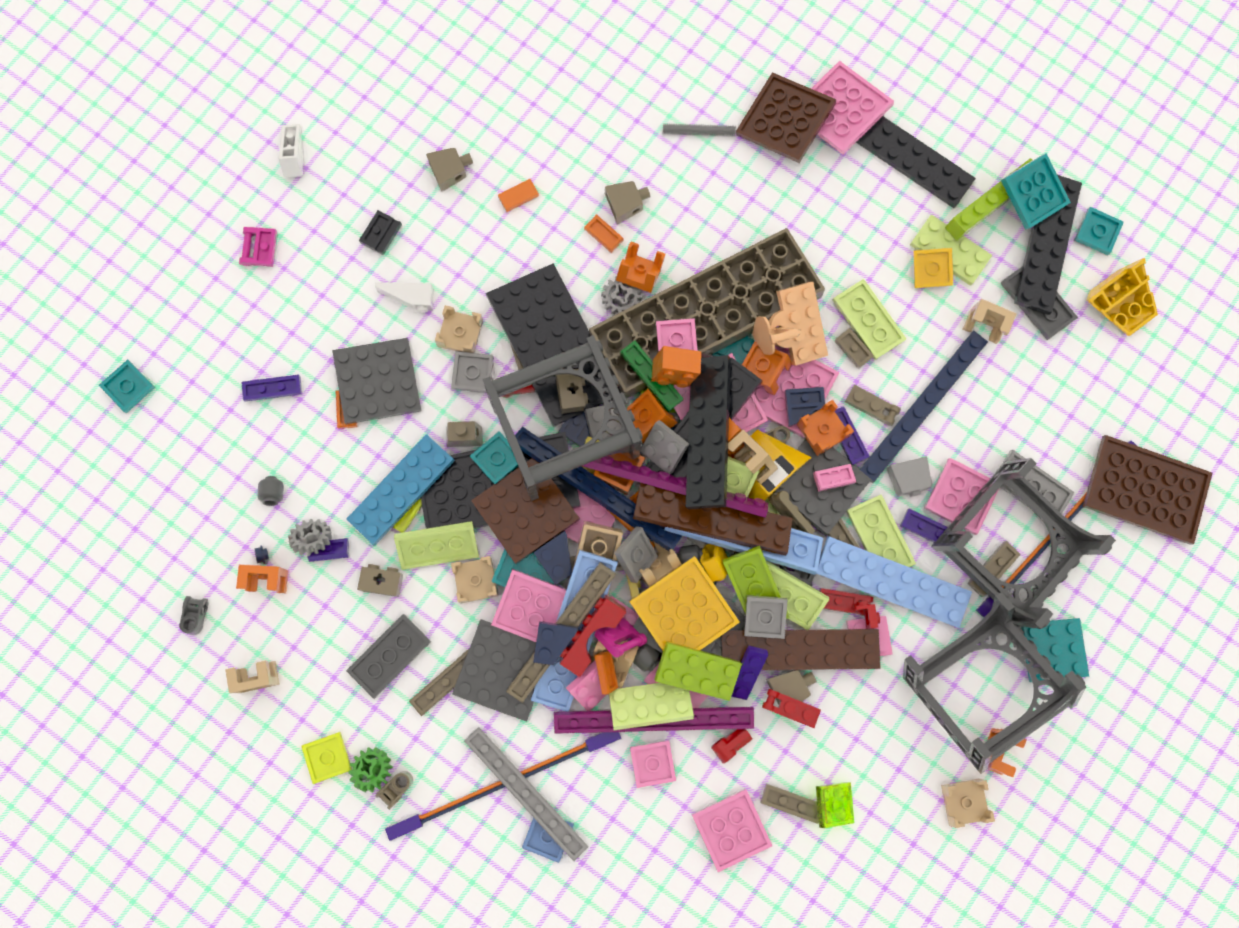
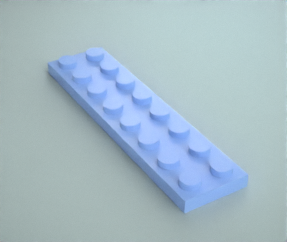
(802, 553)
(893, 582)
(552, 685)

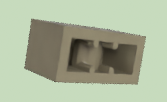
(568, 401)
(369, 583)

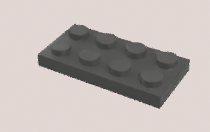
(1047, 324)
(388, 656)

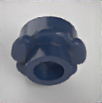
(261, 554)

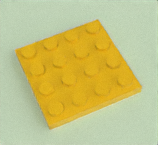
(684, 608)

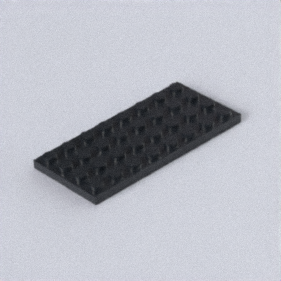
(540, 324)
(451, 494)

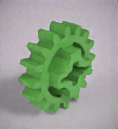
(367, 769)

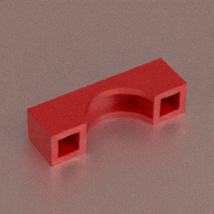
(607, 614)

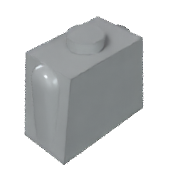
(910, 476)

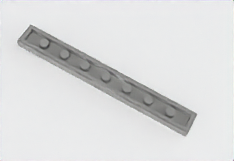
(526, 794)

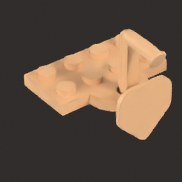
(798, 324)

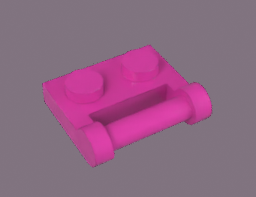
(263, 249)
(624, 630)

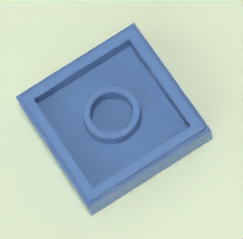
(541, 843)

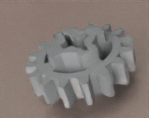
(614, 298)
(310, 537)

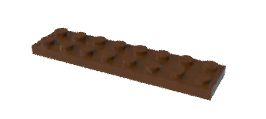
(721, 523)
(809, 649)

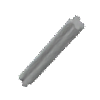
(699, 129)

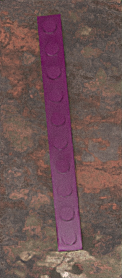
(665, 481)
(703, 720)

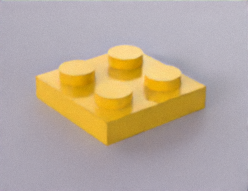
(933, 268)

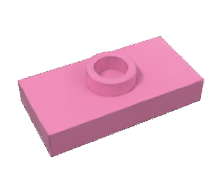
(834, 477)

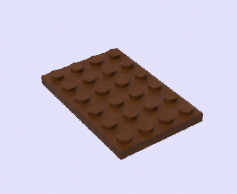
(1148, 489)

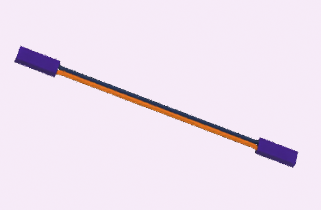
(987, 604)
(414, 822)

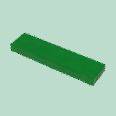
(642, 365)

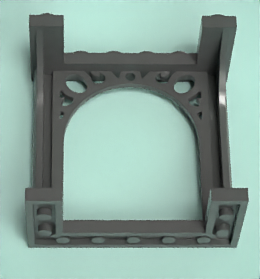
(624, 440)
(1078, 540)
(1066, 689)

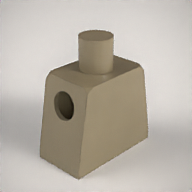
(448, 166)
(625, 199)
(464, 434)
(792, 684)

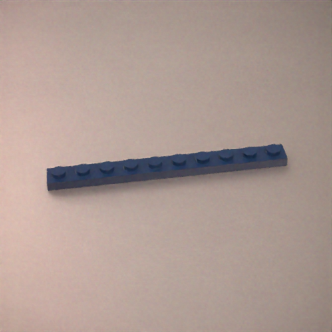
(923, 406)
(596, 490)

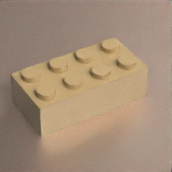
(599, 540)

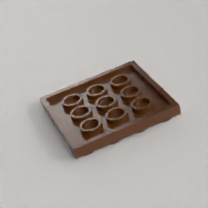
(786, 117)
(522, 523)

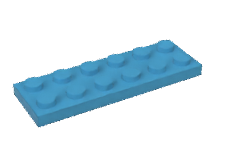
(400, 490)

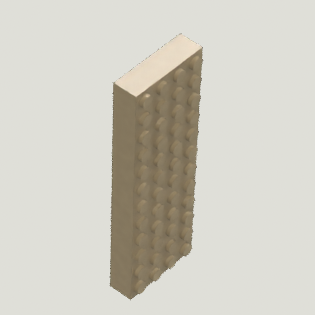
(719, 298)

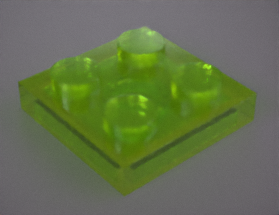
(835, 804)

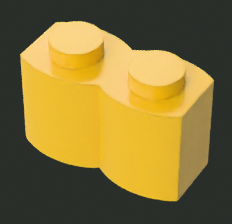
(713, 562)

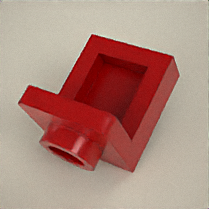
(872, 617)

